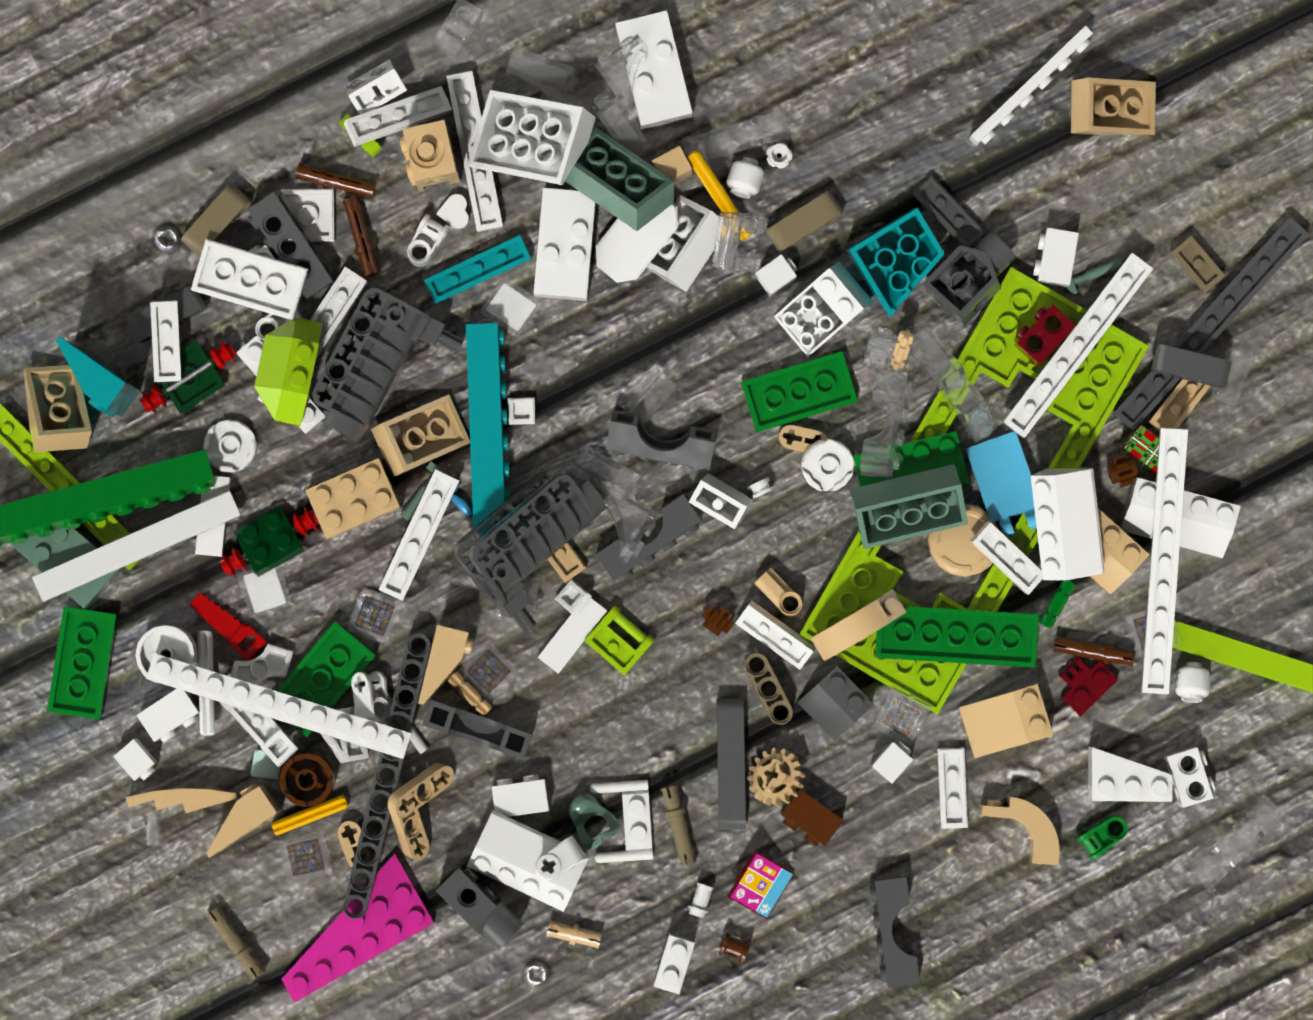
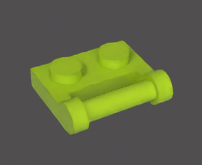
(613, 647)

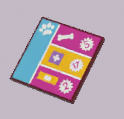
(760, 884)

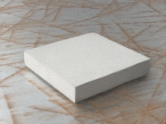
(313, 211)

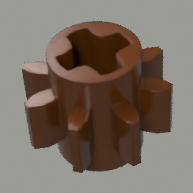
(1122, 470)
(717, 619)

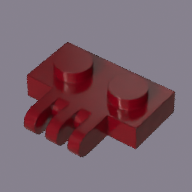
(1086, 685)

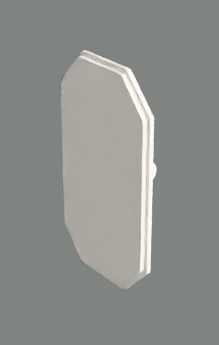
(627, 252)

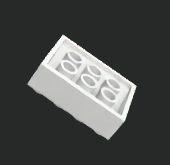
(530, 137)

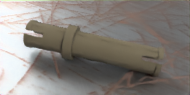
(678, 824)
(235, 943)

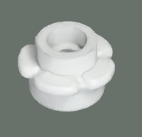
(772, 153)

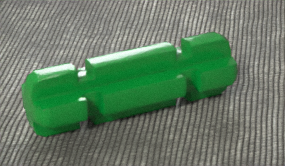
(1057, 603)

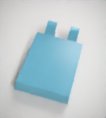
(1003, 480)

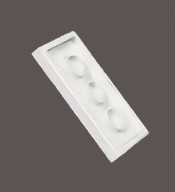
(249, 279)

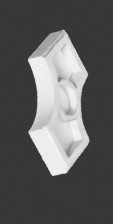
(271, 663)

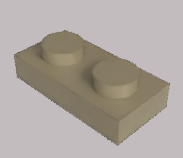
(1197, 264)

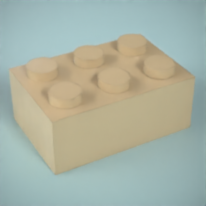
(353, 499)

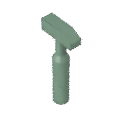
(1095, 273)
(410, 509)

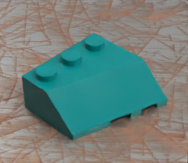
(896, 258)

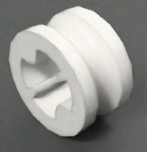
(760, 488)

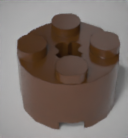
(293, 785)

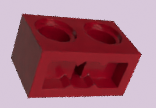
(1048, 339)

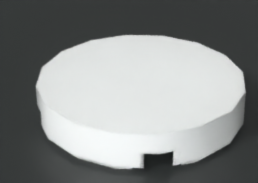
(230, 446)
(827, 465)

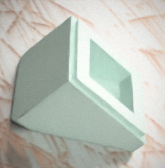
(264, 766)

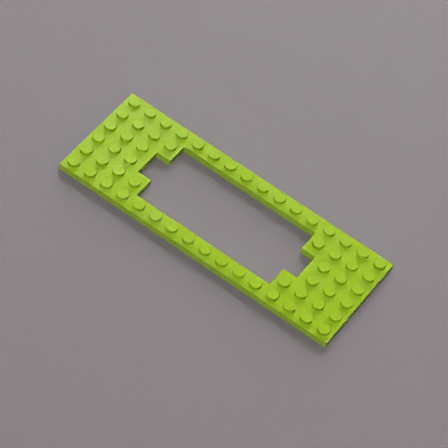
(1082, 402)

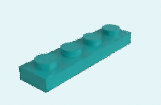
(477, 269)

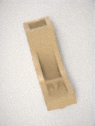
(858, 625)
(1042, 834)

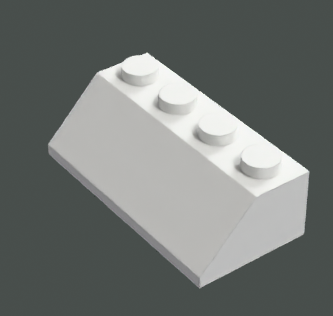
(1205, 521)
(1067, 523)
(509, 855)

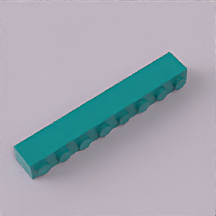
(486, 419)

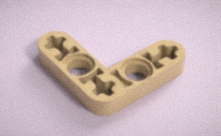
(409, 807)

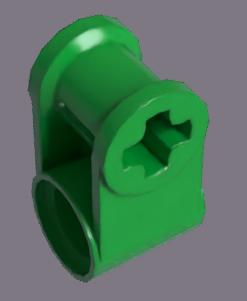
(1101, 836)

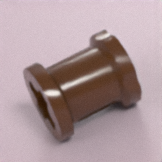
(734, 948)

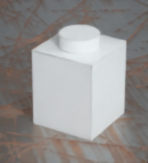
(776, 274)
(136, 760)
(892, 761)

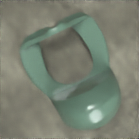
(581, 810)

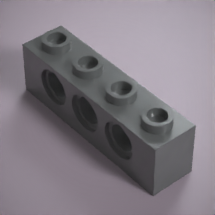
(274, 206)

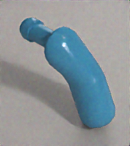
(461, 503)

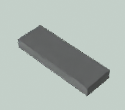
(948, 213)

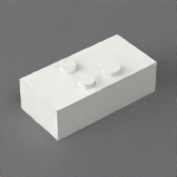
(659, 81)
(564, 245)

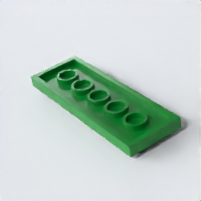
(960, 637)

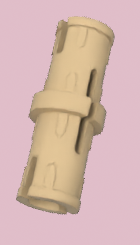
(574, 934)

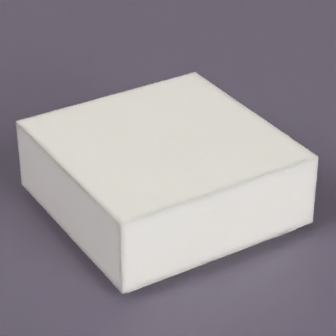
(521, 411)
(573, 597)

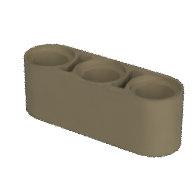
(216, 218)
(804, 221)
(777, 698)

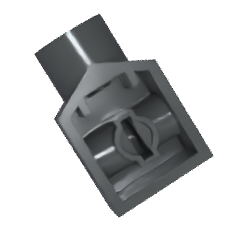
(969, 277)
(484, 914)

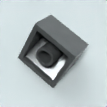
(835, 703)

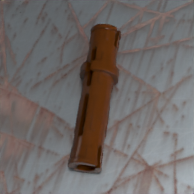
(346, 183)
(369, 266)
(1094, 651)

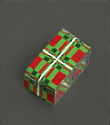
(1143, 448)

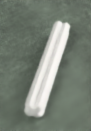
(205, 661)

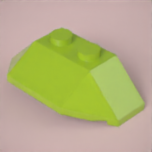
(288, 369)

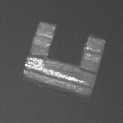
(727, 241)

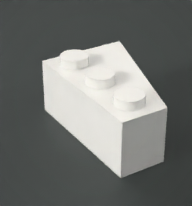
(1125, 780)

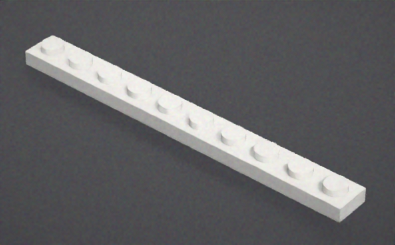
(1164, 560)
(278, 706)

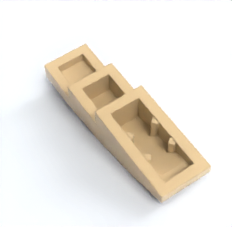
(192, 798)

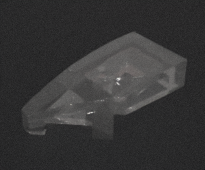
(546, 368)

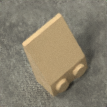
(1112, 107)
(56, 409)
(420, 435)
(446, 655)
(1006, 720)
(247, 814)

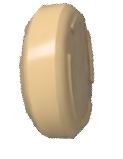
(953, 549)

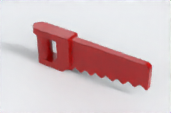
(227, 626)

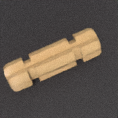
(902, 349)
(469, 693)

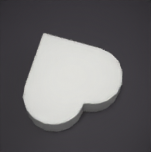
(454, 212)

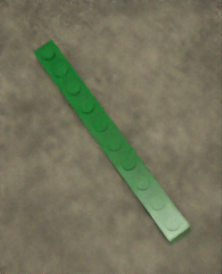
(105, 497)

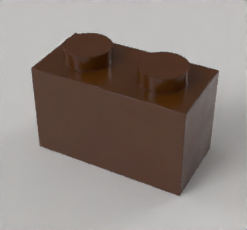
(811, 817)

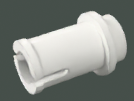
(700, 900)

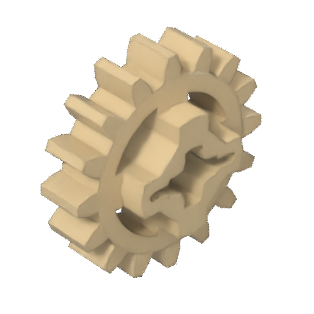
(777, 788)

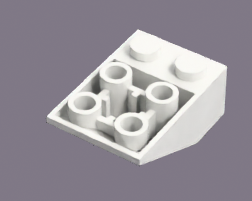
(823, 308)

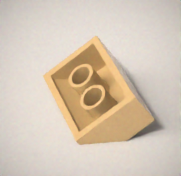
(1120, 555)

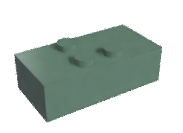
(621, 181)
(909, 506)
(60, 548)

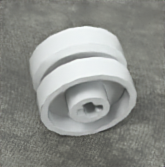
(165, 638)

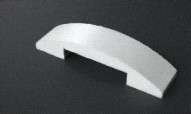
(265, 732)

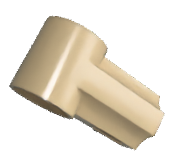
(777, 591)

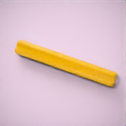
(712, 184)

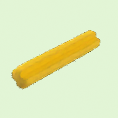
(309, 815)

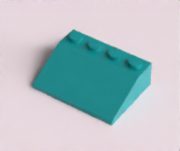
(106, 389)

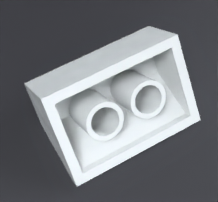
(688, 246)

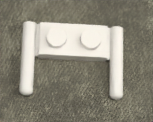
(636, 820)

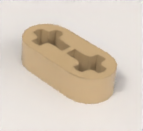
(799, 432)
(346, 843)

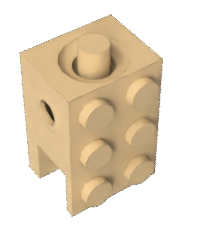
(429, 155)

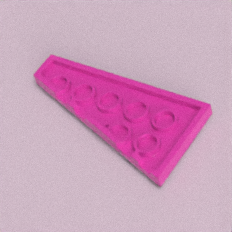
(391, 917)

